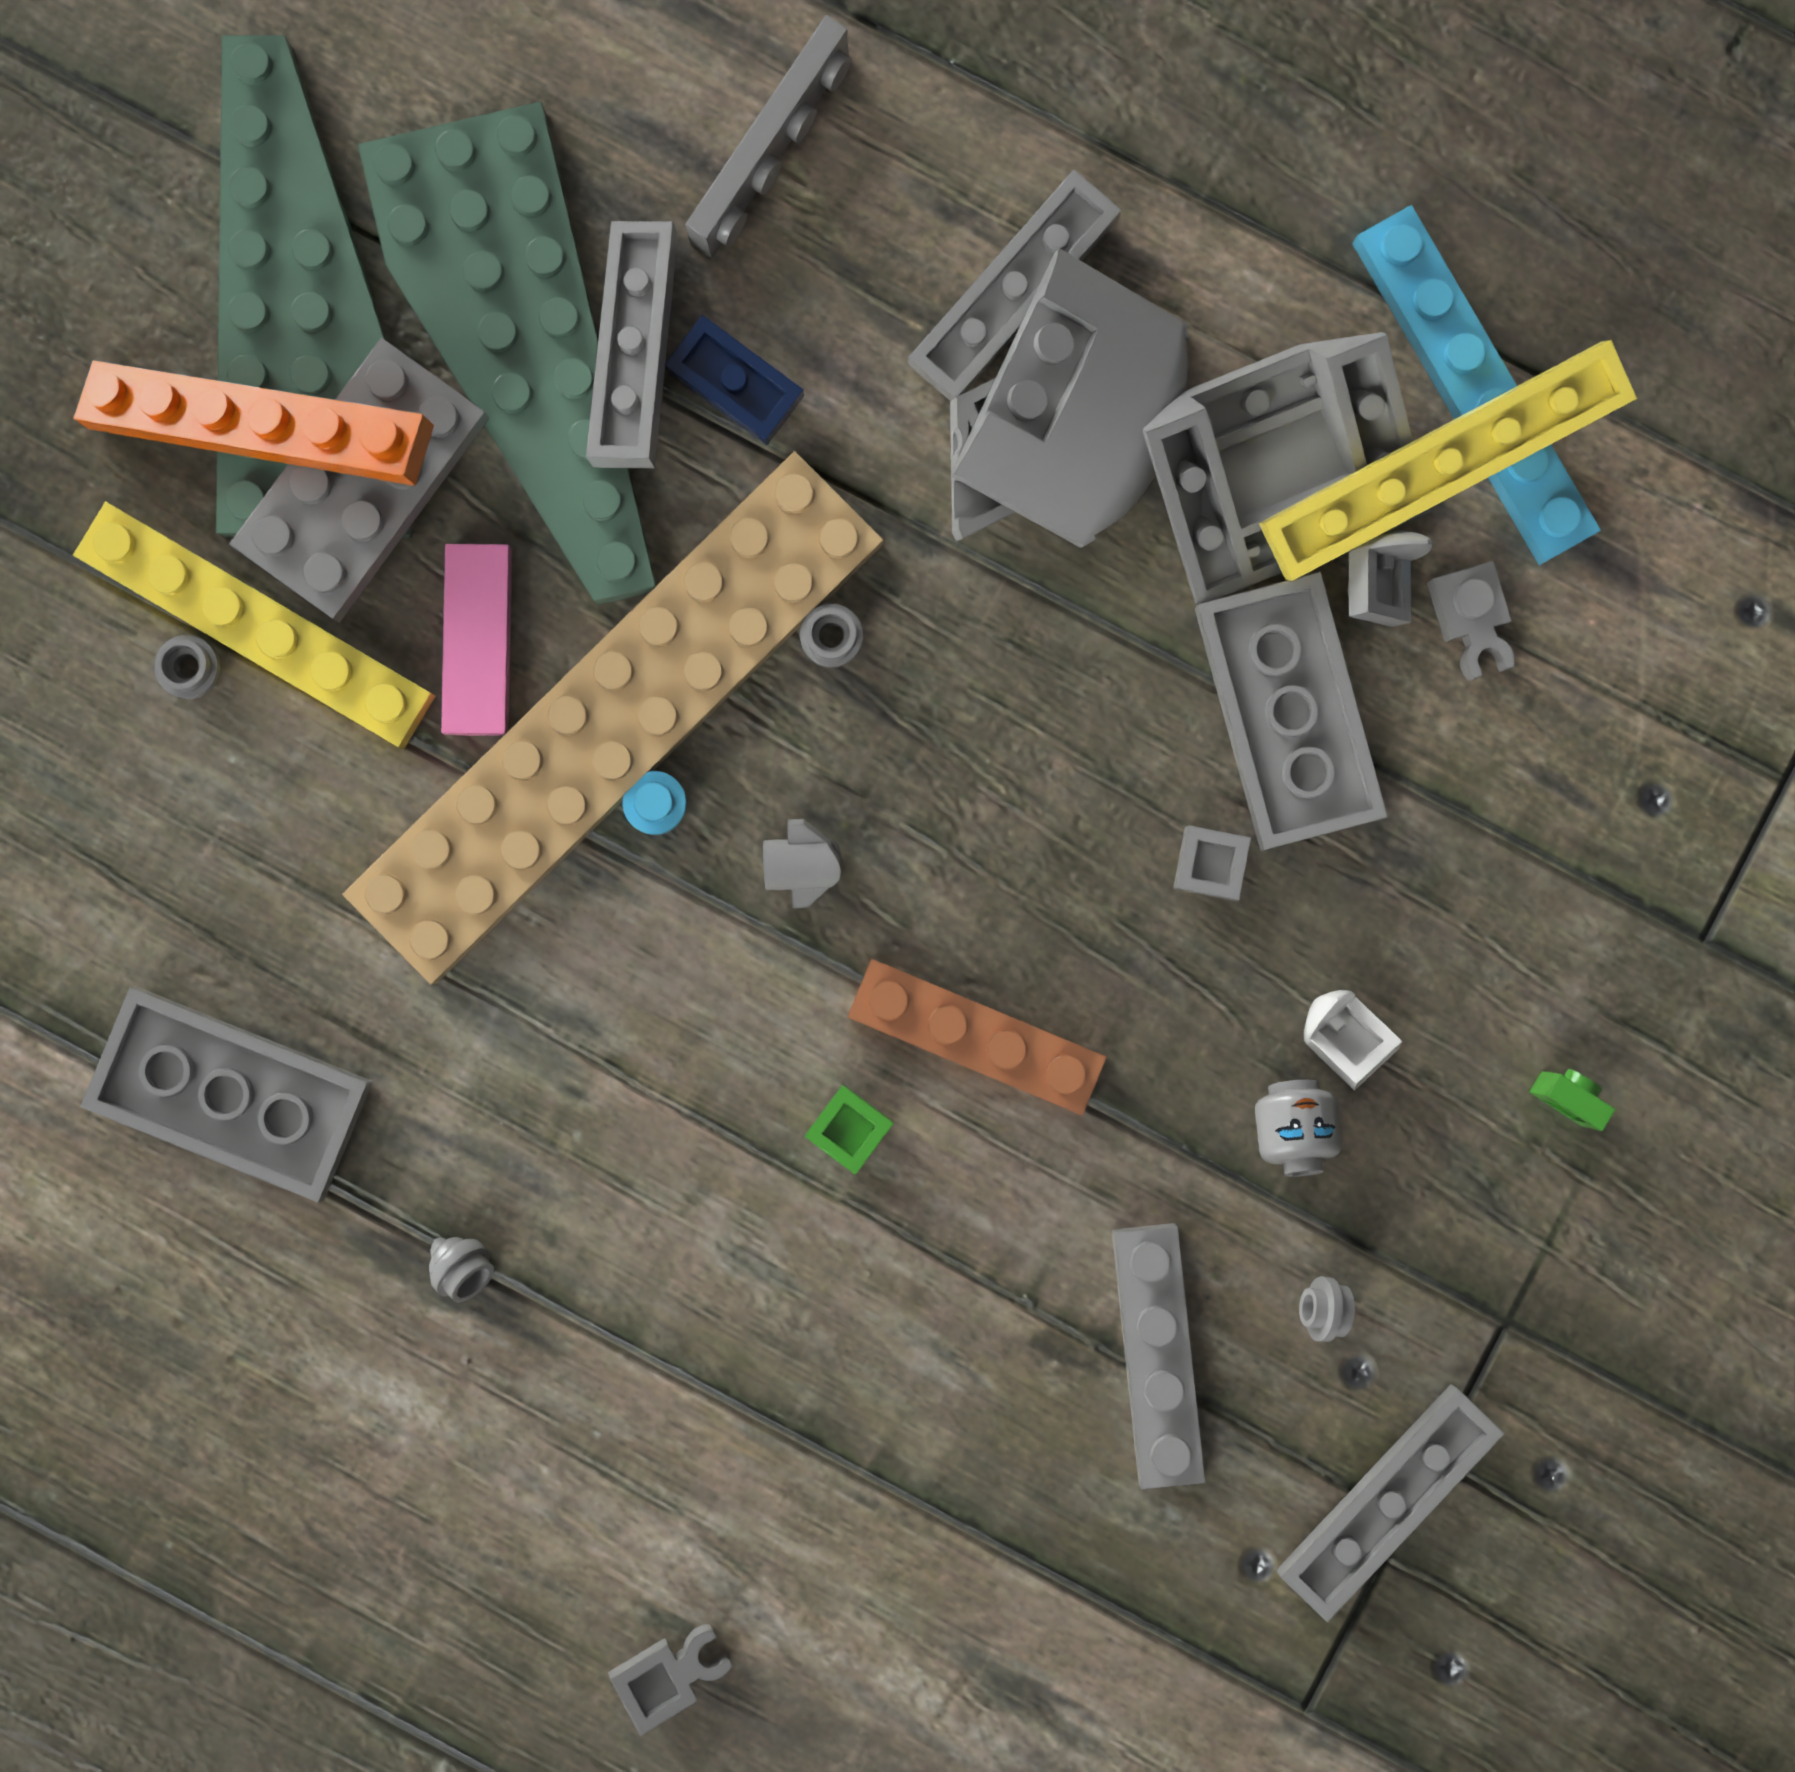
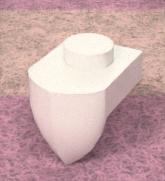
(1348, 1036)

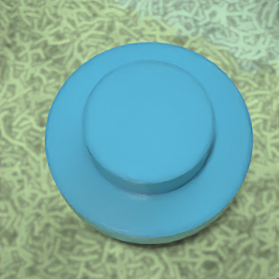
(655, 803)

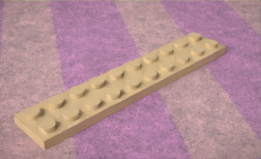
(613, 719)

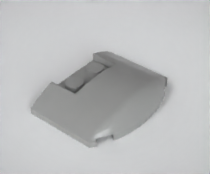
(1072, 402)

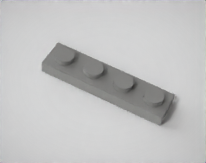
(756, 159)
(997, 302)
(632, 344)
(1158, 1356)
(1389, 1502)

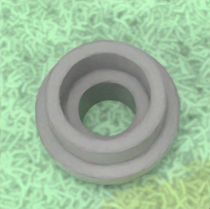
(826, 616)
(169, 662)
(1327, 1309)

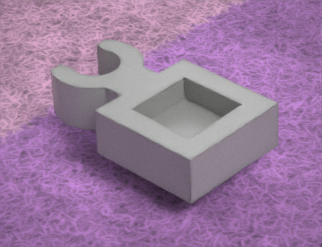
(1470, 608)
(658, 1682)

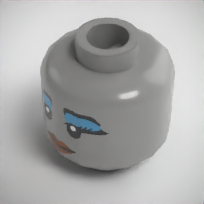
(1298, 1127)

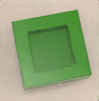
(1573, 1097)
(849, 1129)

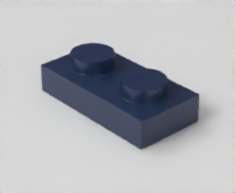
(734, 380)

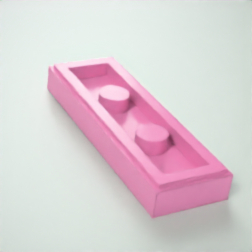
(476, 639)

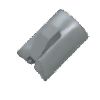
(802, 863)

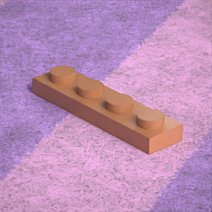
(977, 1037)

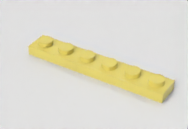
(1448, 460)
(254, 625)

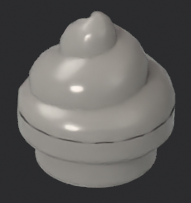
(459, 1267)

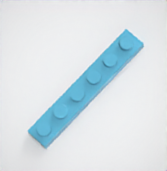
(1469, 374)

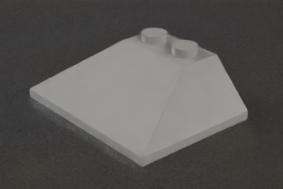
(1266, 442)

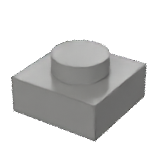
(1212, 863)

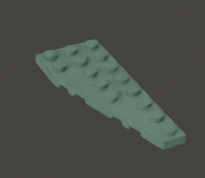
(289, 266)
(495, 275)

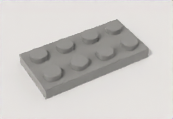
(336, 529)
(1290, 711)
(226, 1094)

